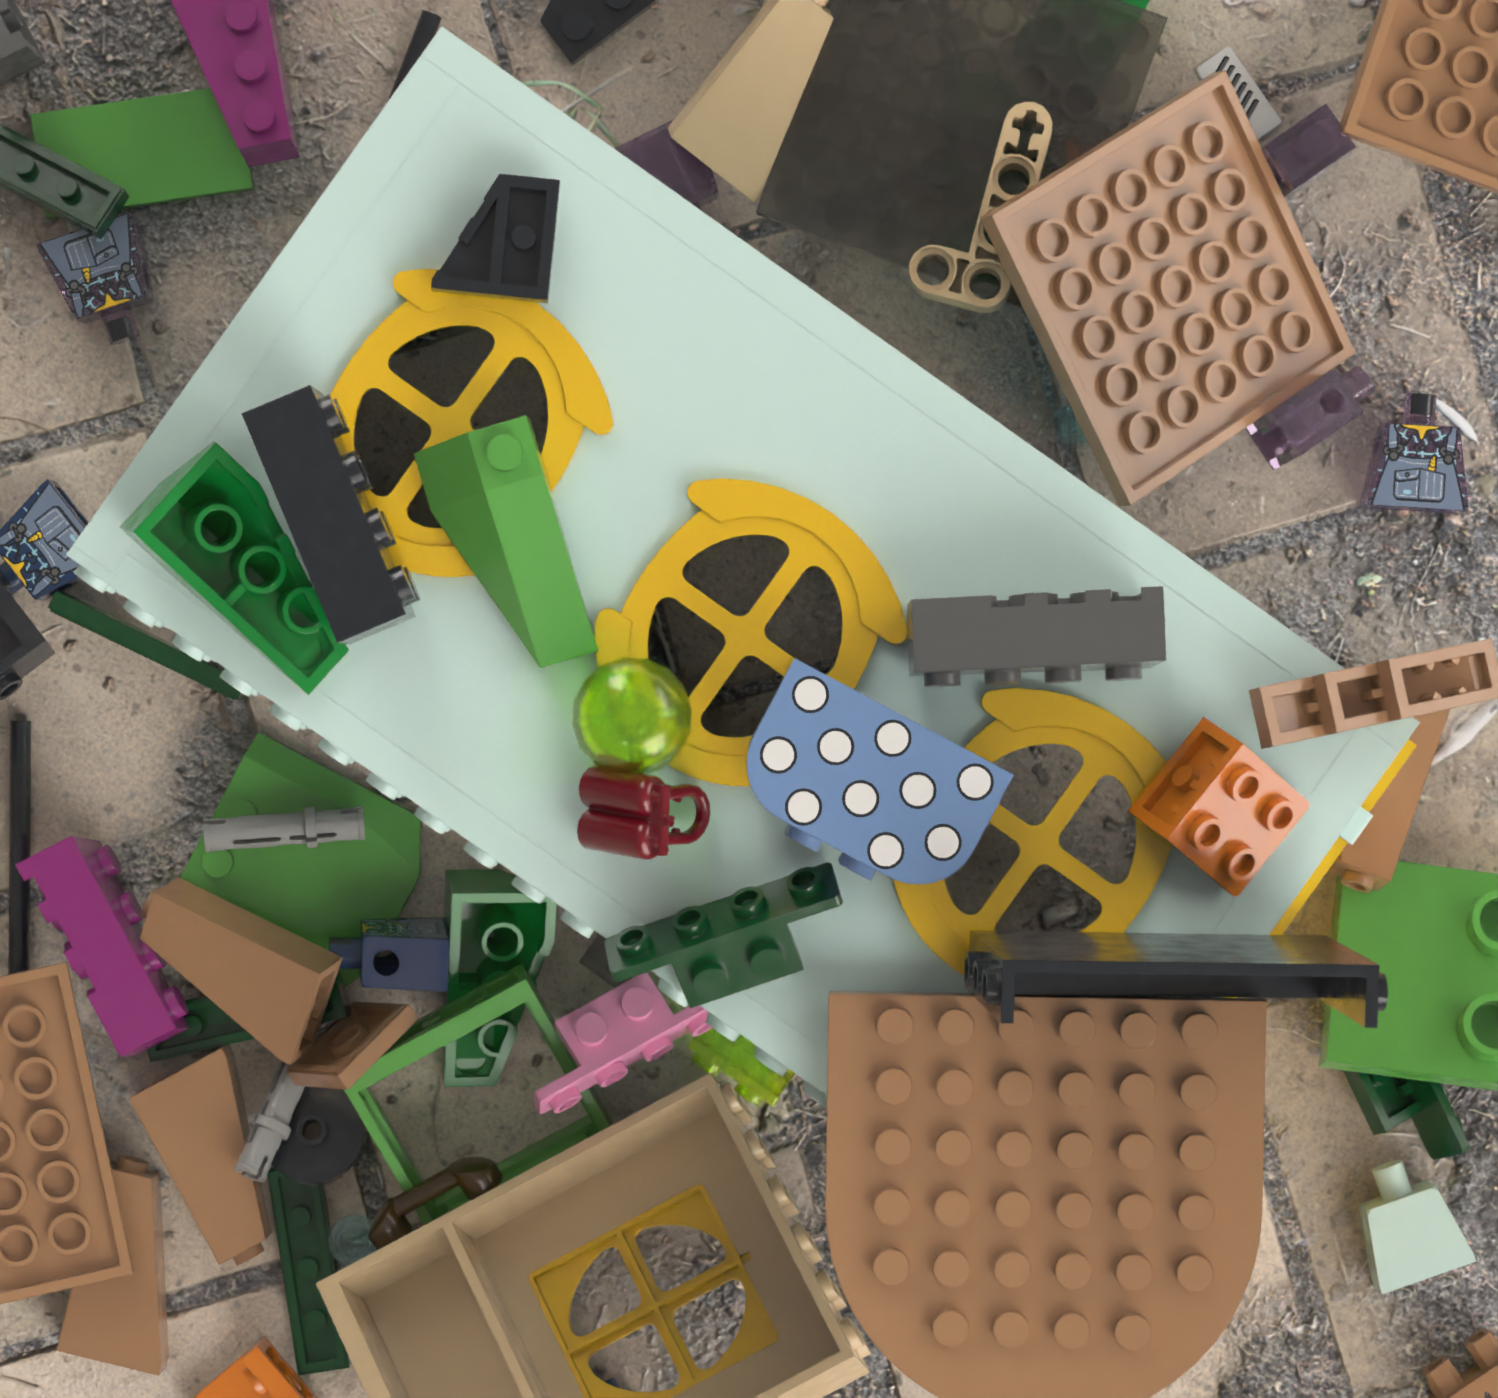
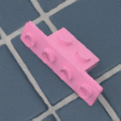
(612, 1035)

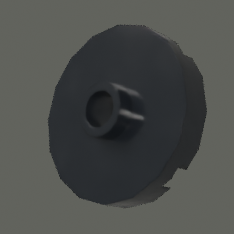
(335, 1149)

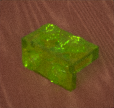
(737, 1060)

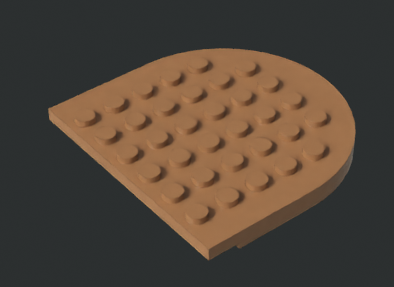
(1047, 1189)

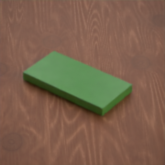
(150, 146)

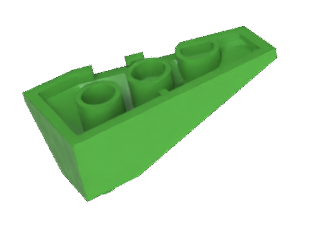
(503, 520)

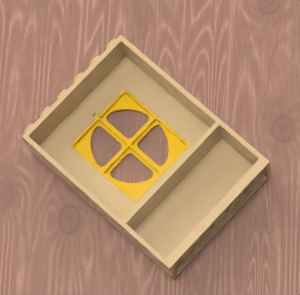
(490, 1287)

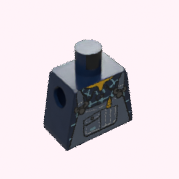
(37, 543)
(416, 959)

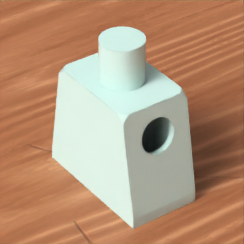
(1409, 1231)

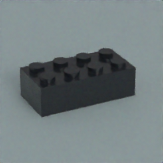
(329, 513)

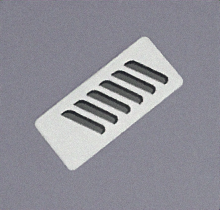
(1256, 106)

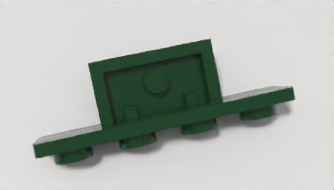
(729, 940)
(1393, 1100)

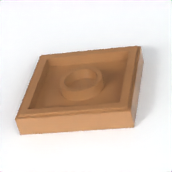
(352, 1045)

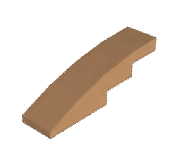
(1375, 693)

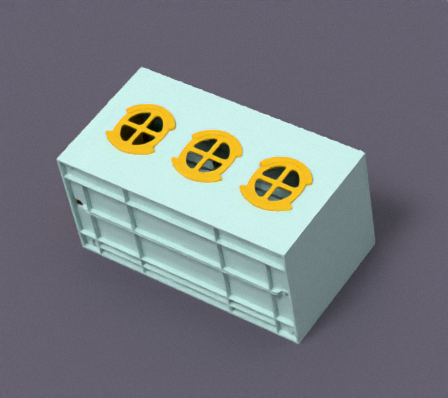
(683, 411)

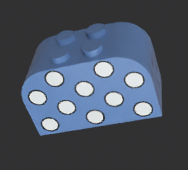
(869, 781)

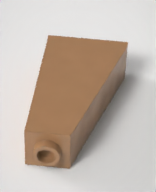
(1376, 851)
(243, 964)
(199, 1133)
(126, 1316)

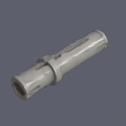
(284, 829)
(269, 1126)

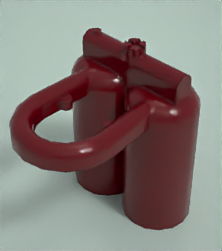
(632, 813)

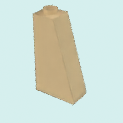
(753, 92)

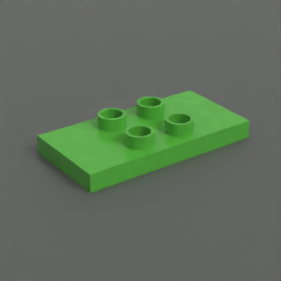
(1440, 959)

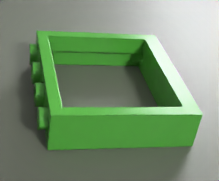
(444, 1027)

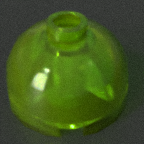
(631, 716)

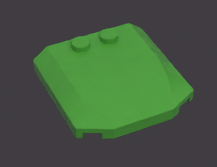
(304, 888)

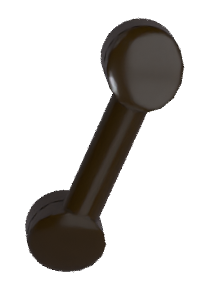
(472, 1175)

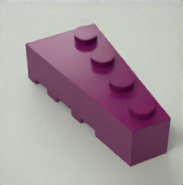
(246, 73)
(105, 943)

